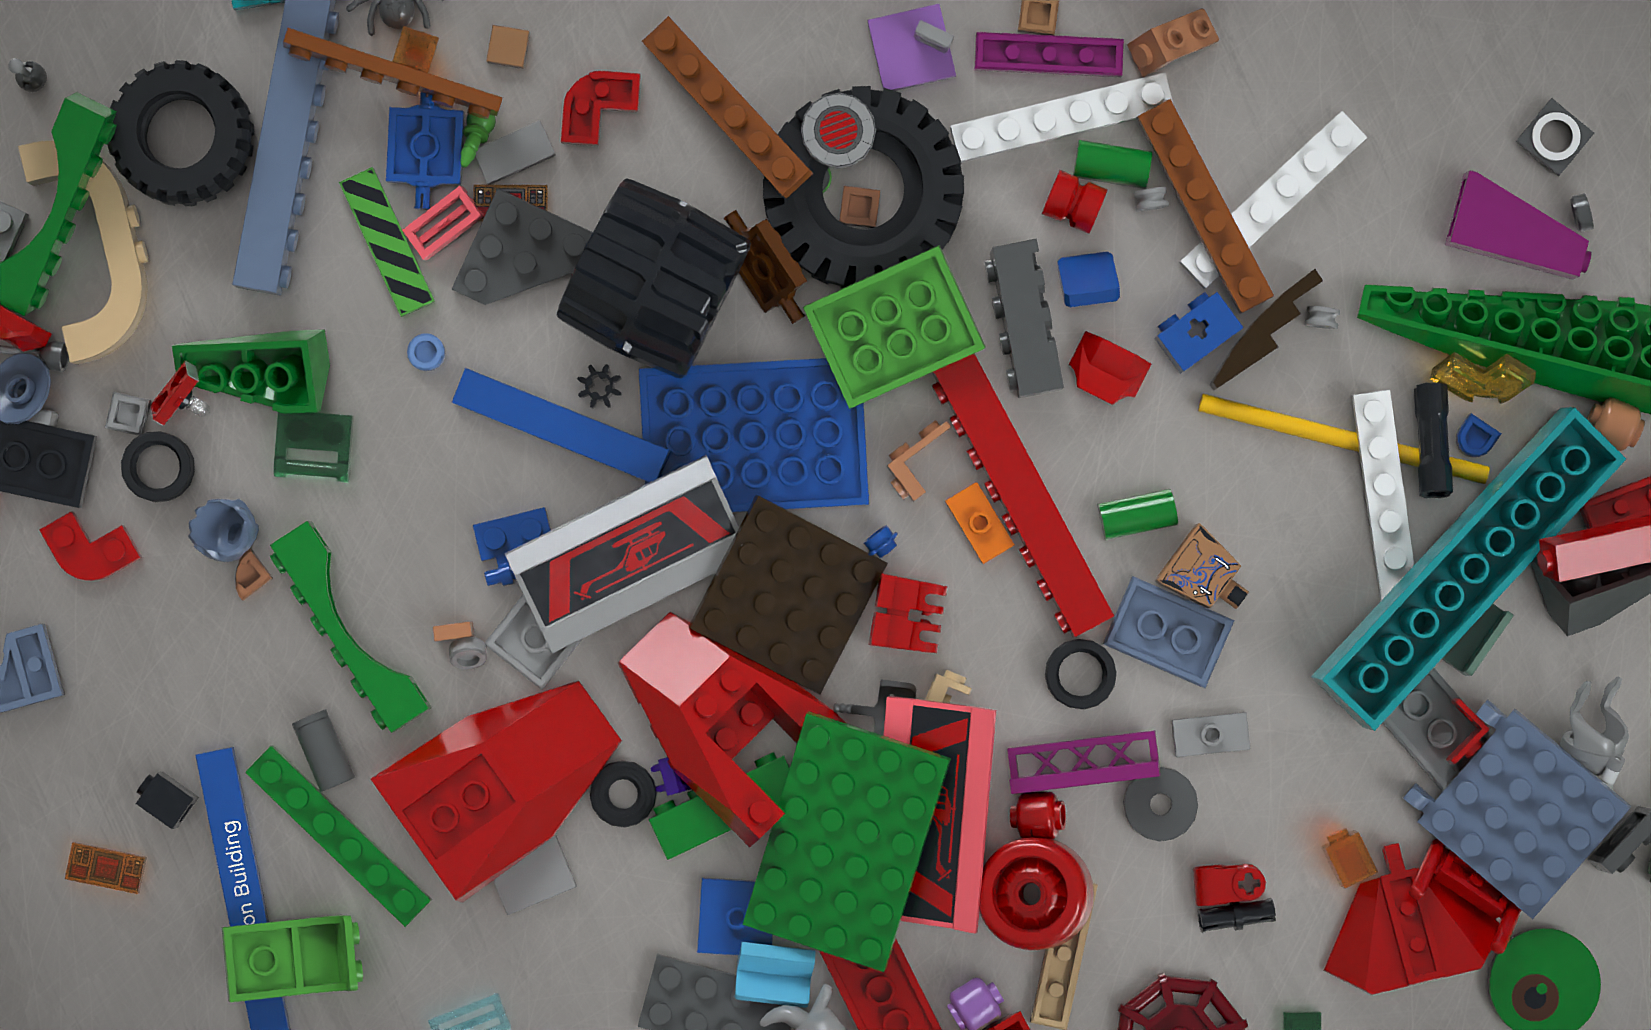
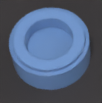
(426, 352)

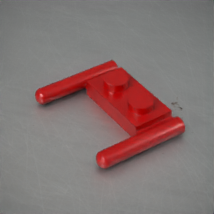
(1470, 885)

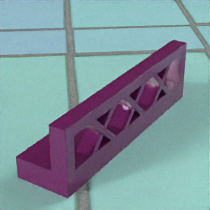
(1088, 776)

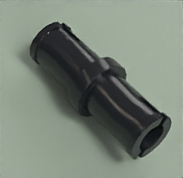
(1236, 915)

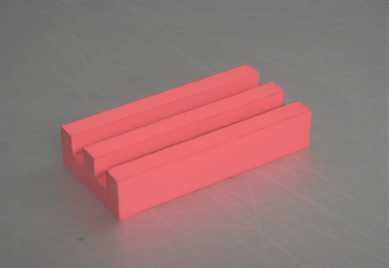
(468, 205)

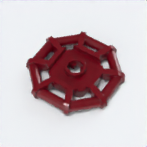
(1180, 1015)

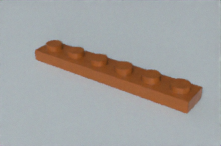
(378, 69)
(727, 107)
(1205, 206)

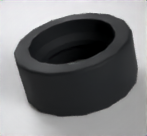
(129, 469)
(1108, 676)

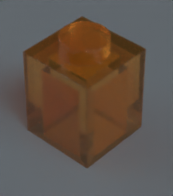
(416, 49)
(1348, 857)

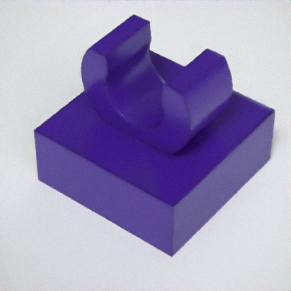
(672, 782)

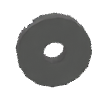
(1176, 820)

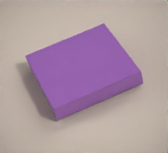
(902, 58)

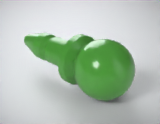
(476, 133)

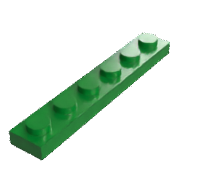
(338, 835)

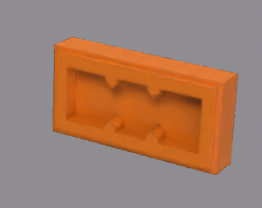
(979, 523)

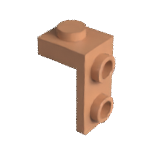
(1172, 41)
(904, 481)

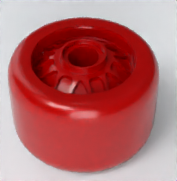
(1064, 889)

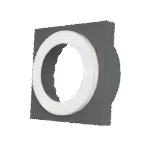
(1531, 137)

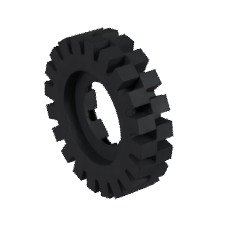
(923, 221)

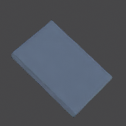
(1168, 632)

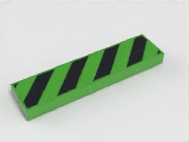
(387, 242)

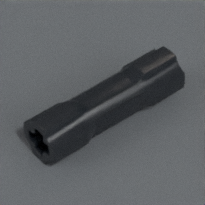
(1434, 467)

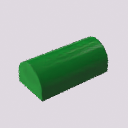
(1112, 164)
(1138, 514)

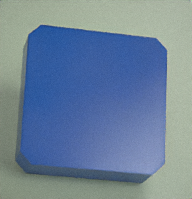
(1088, 279)

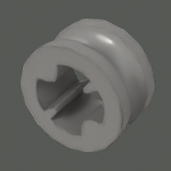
(1151, 199)
(1322, 317)

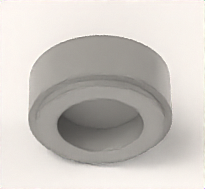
(467, 653)

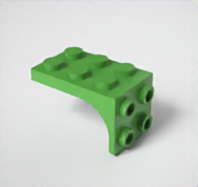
(291, 957)

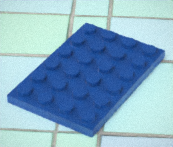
(765, 430)

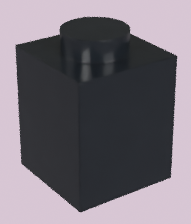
(165, 799)

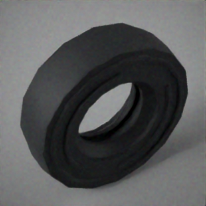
(600, 794)

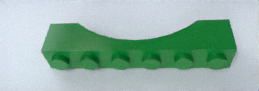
(79, 138)
(308, 563)

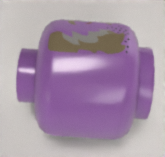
(975, 1004)

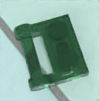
(316, 433)

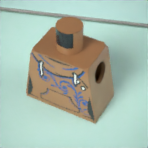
(1203, 571)

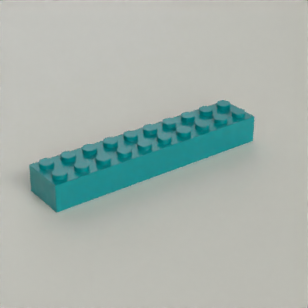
(1468, 568)

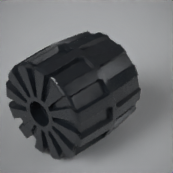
(653, 278)

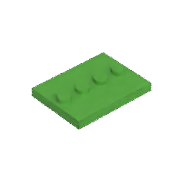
(894, 326)

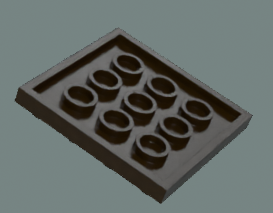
(788, 594)

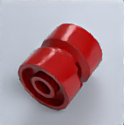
(1074, 201)

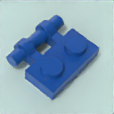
(506, 534)

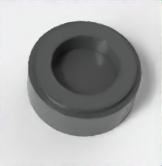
(1582, 212)

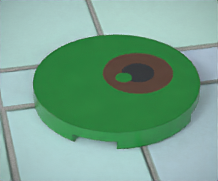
(1544, 981)

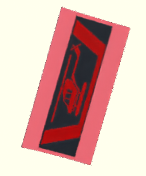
(953, 855)

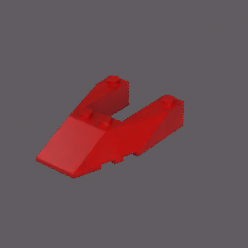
(707, 709)

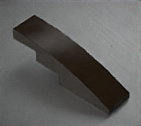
(1257, 339)

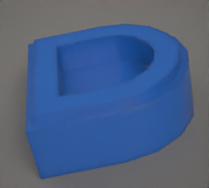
(1476, 437)

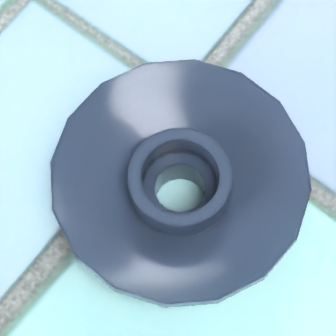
(23, 387)

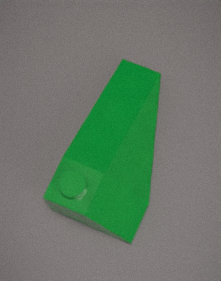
(271, 369)

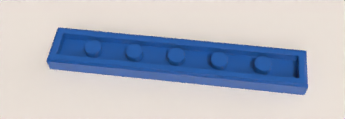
(560, 426)

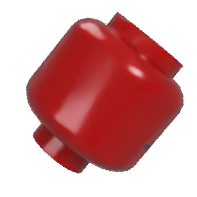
(1038, 815)

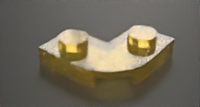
(1501, 379)

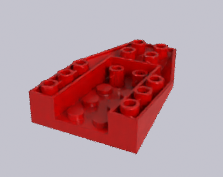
(498, 783)

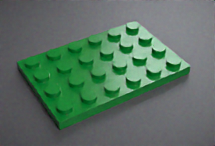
(847, 841)

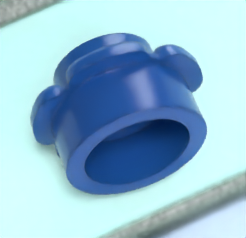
(881, 542)

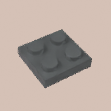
(1618, 848)

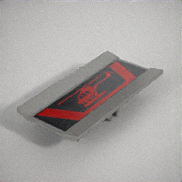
(625, 554)

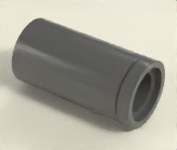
(323, 750)

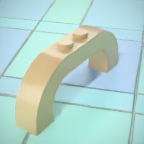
(123, 251)

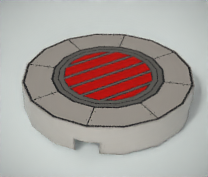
(838, 130)

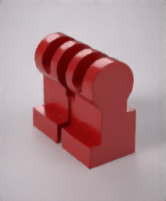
(893, 627)

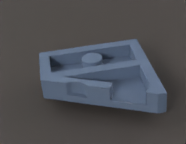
(28, 669)

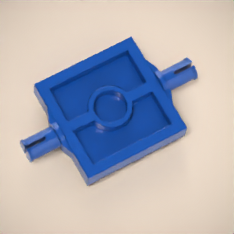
(424, 147)

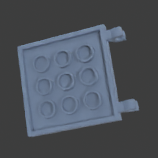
(1521, 811)

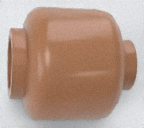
(1617, 422)

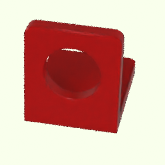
(1472, 742)

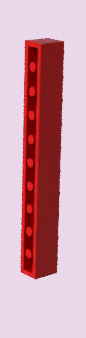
(1022, 494)

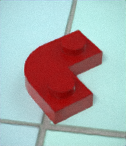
(592, 94)
(85, 558)

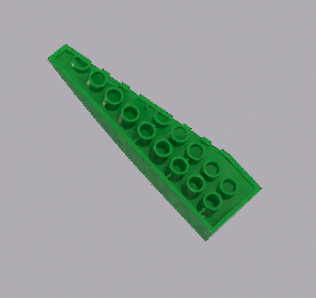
(1572, 344)

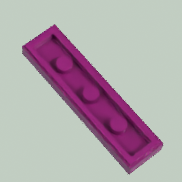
(1049, 54)

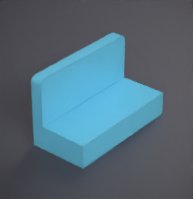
(774, 974)

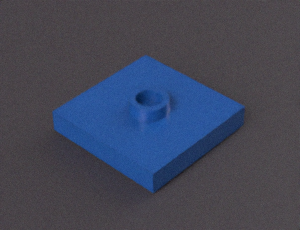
(722, 916)

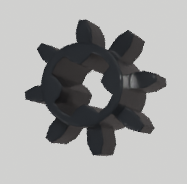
(589, 383)

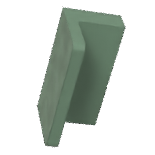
(1478, 640)

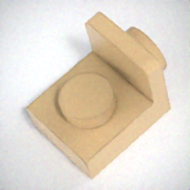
(940, 684)

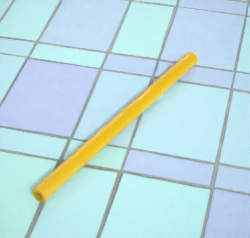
(1324, 433)

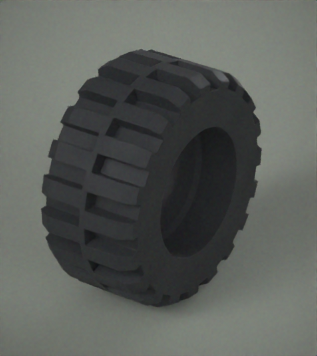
(221, 163)

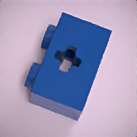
(1219, 325)

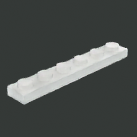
(1059, 117)
(1283, 190)
(1383, 488)

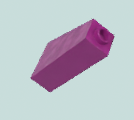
(1511, 230)

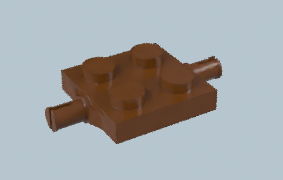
(769, 267)

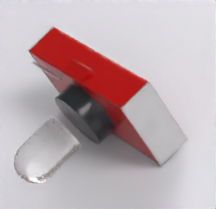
(178, 395)

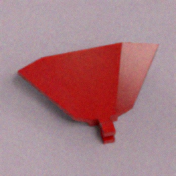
(1406, 941)

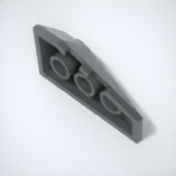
(1593, 598)

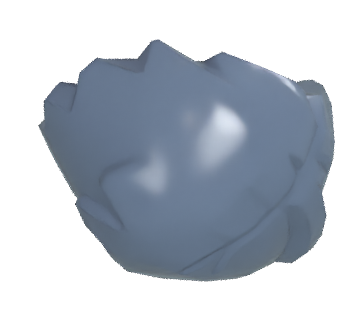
(223, 529)

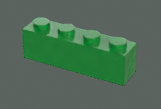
(694, 822)

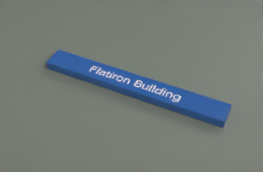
(237, 864)

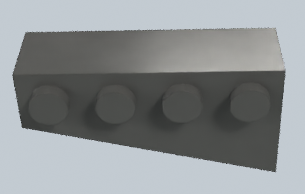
(1024, 318)

